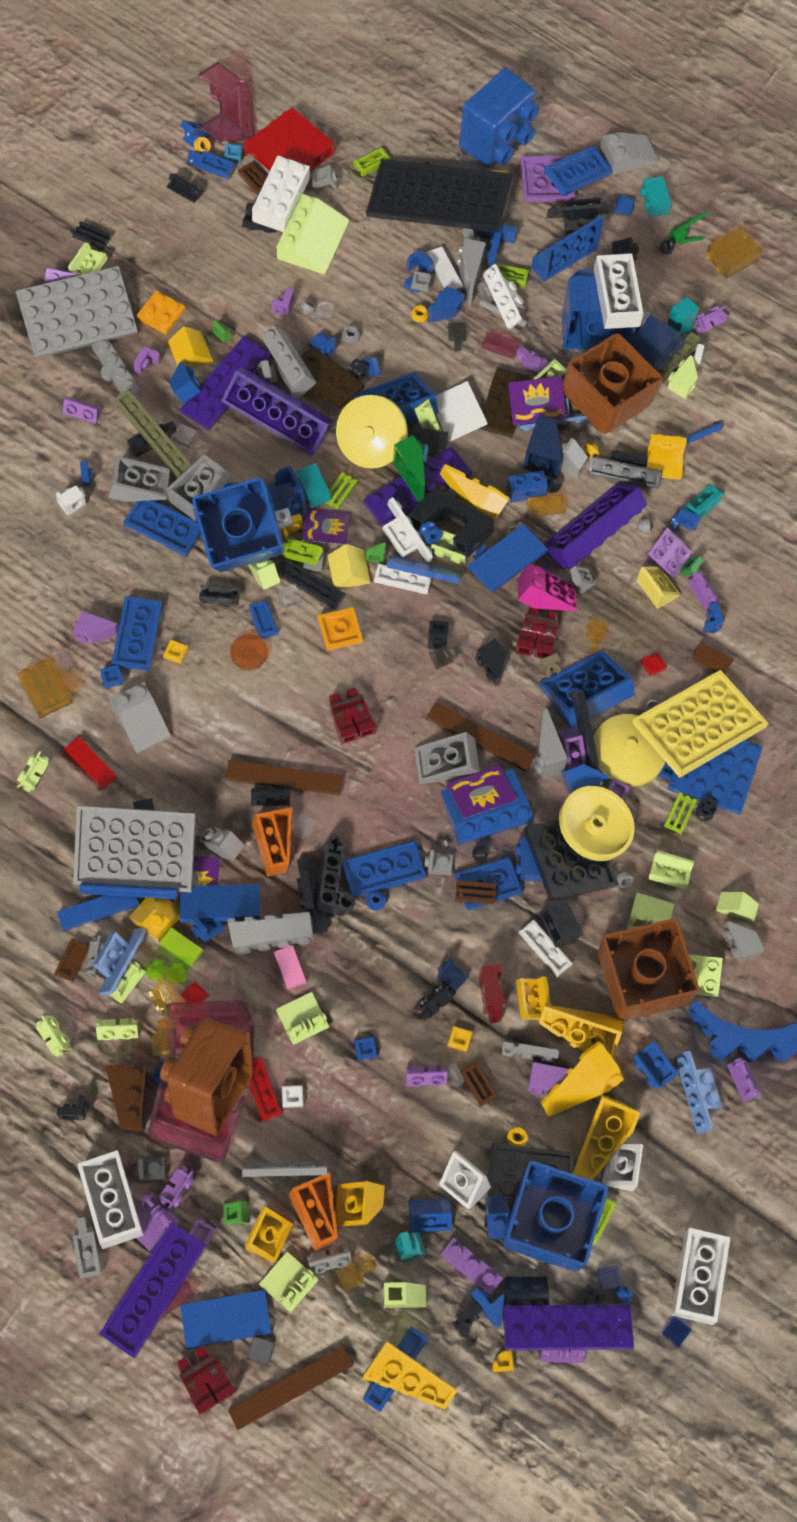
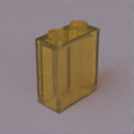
(733, 252)
(44, 688)

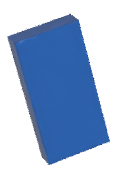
(263, 619)

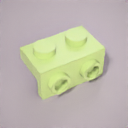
(87, 260)
(444, 547)
(671, 870)

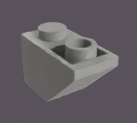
(573, 459)
(221, 842)
(743, 941)

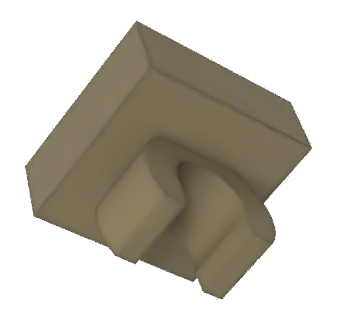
(549, 663)

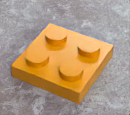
(161, 312)
(340, 629)

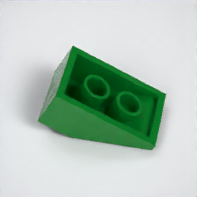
(409, 463)

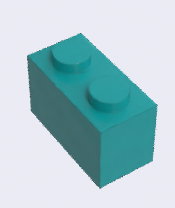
(655, 197)
(683, 316)
(313, 485)

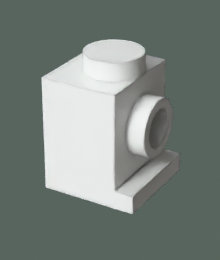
(71, 499)

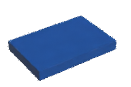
(497, 872)

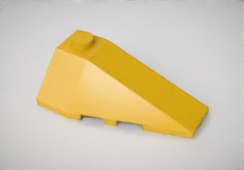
(482, 498)
(583, 1027)
(590, 1078)
(607, 1132)

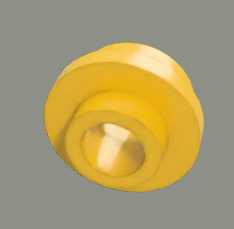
(205, 142)
(419, 310)
(591, 450)
(520, 1131)

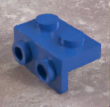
(655, 1065)

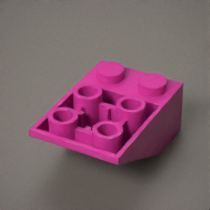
(545, 590)

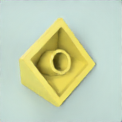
(348, 567)
(657, 586)

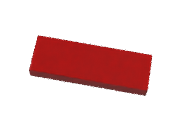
(90, 763)
(263, 1091)

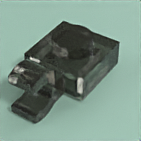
(457, 333)
(443, 656)

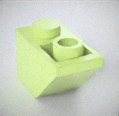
(684, 379)
(265, 573)
(404, 1295)

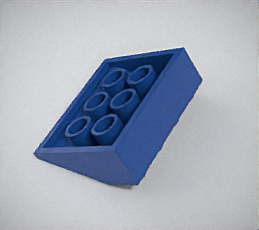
(568, 250)
(406, 393)
(600, 680)
(491, 821)

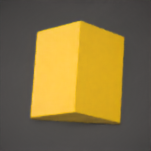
(190, 347)
(268, 1235)

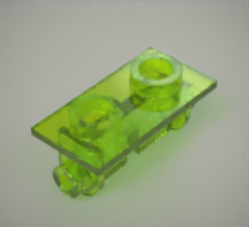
(174, 971)

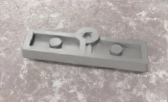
(114, 368)

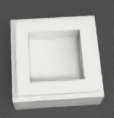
(698, 355)
(292, 1096)

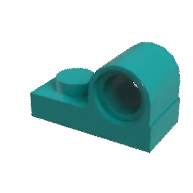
(409, 1245)

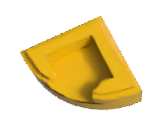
(503, 1362)

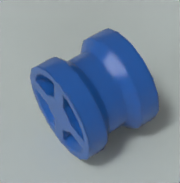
(430, 532)

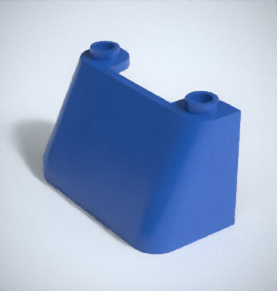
(286, 492)

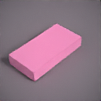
(289, 967)

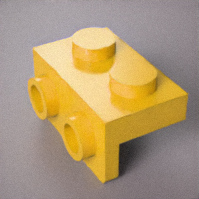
(532, 997)

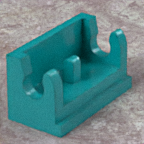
(704, 501)

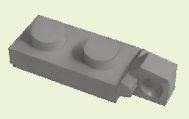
(528, 1052)
(86, 1250)

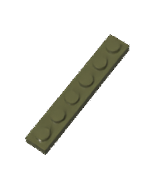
(152, 433)

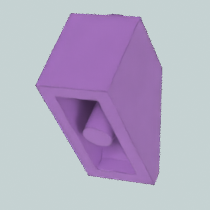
(93, 628)
(573, 746)
(544, 1078)

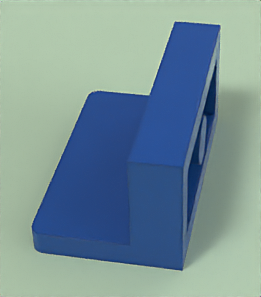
(430, 1215)

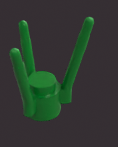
(678, 234)

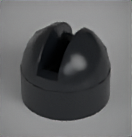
(663, 247)
(553, 485)
(479, 854)

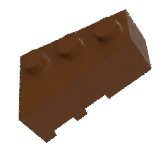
(129, 1095)

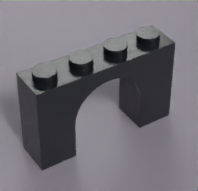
(441, 505)

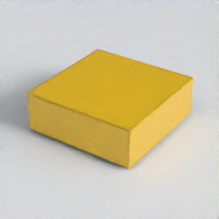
(175, 651)
(460, 1038)

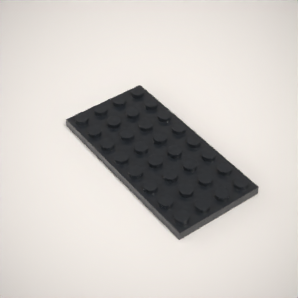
(440, 195)

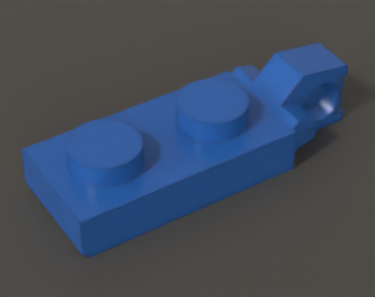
(211, 163)

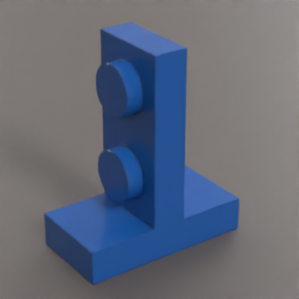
(506, 234)

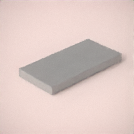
(284, 1169)

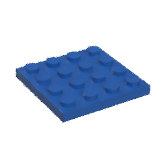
(723, 778)

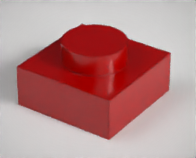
(653, 664)
(194, 993)

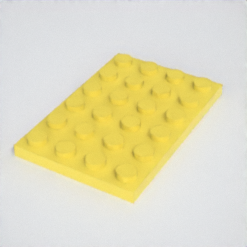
(700, 723)

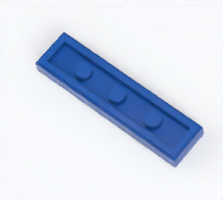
(424, 569)
(95, 910)
(411, 1345)

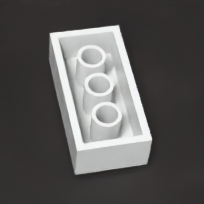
(280, 193)
(618, 291)
(110, 1199)
(700, 1276)

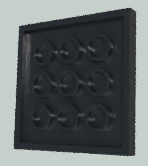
(562, 868)
(510, 1162)

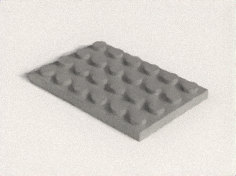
(76, 312)
(134, 847)

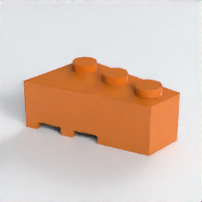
(273, 839)
(316, 1211)

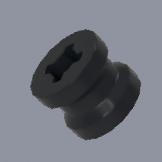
(358, 369)
(708, 805)

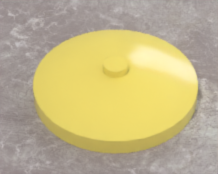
(369, 430)
(625, 752)
(596, 823)

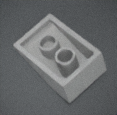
(627, 152)
(470, 262)
(199, 479)
(137, 481)
(140, 718)
(550, 753)
(447, 759)

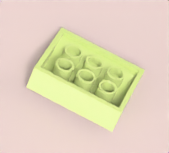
(312, 235)

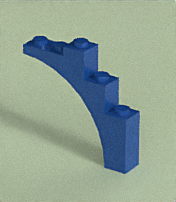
(752, 1042)

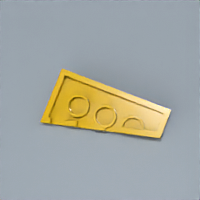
(402, 1373)

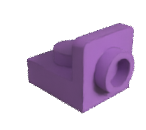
(283, 305)
(144, 358)

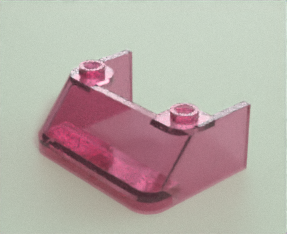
(236, 105)
(181, 1014)
(185, 1137)

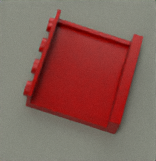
(290, 138)

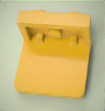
(666, 455)

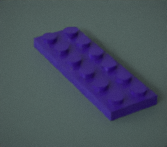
(207, 406)
(400, 491)
(153, 1290)
(567, 1327)

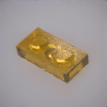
(546, 505)

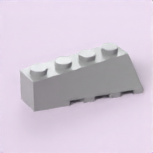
(291, 368)
(271, 932)

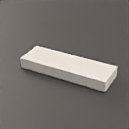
(444, 269)
(402, 579)
(545, 949)

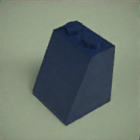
(657, 342)
(544, 448)

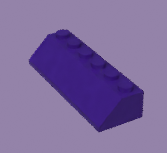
(277, 410)
(595, 525)

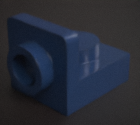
(451, 975)

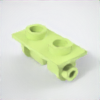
(426, 416)
(28, 777)
(128, 981)
(109, 1030)
(59, 1041)

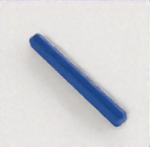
(128, 890)

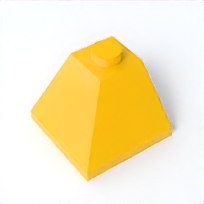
(156, 916)
(358, 1203)

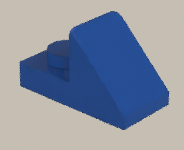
(193, 131)
(496, 1215)
(491, 1311)

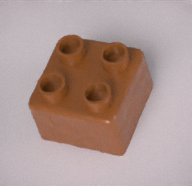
(610, 383)
(647, 969)
(208, 1074)

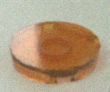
(249, 652)

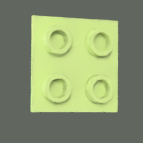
(648, 911)
(707, 973)
(302, 1018)
(288, 1282)

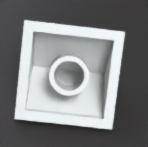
(623, 1167)
(464, 1181)

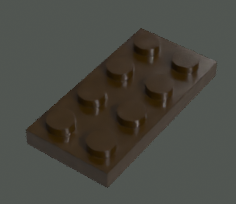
(332, 380)
(498, 405)

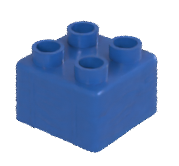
(498, 119)
(583, 317)
(238, 525)
(555, 1216)

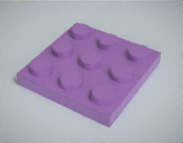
(535, 182)

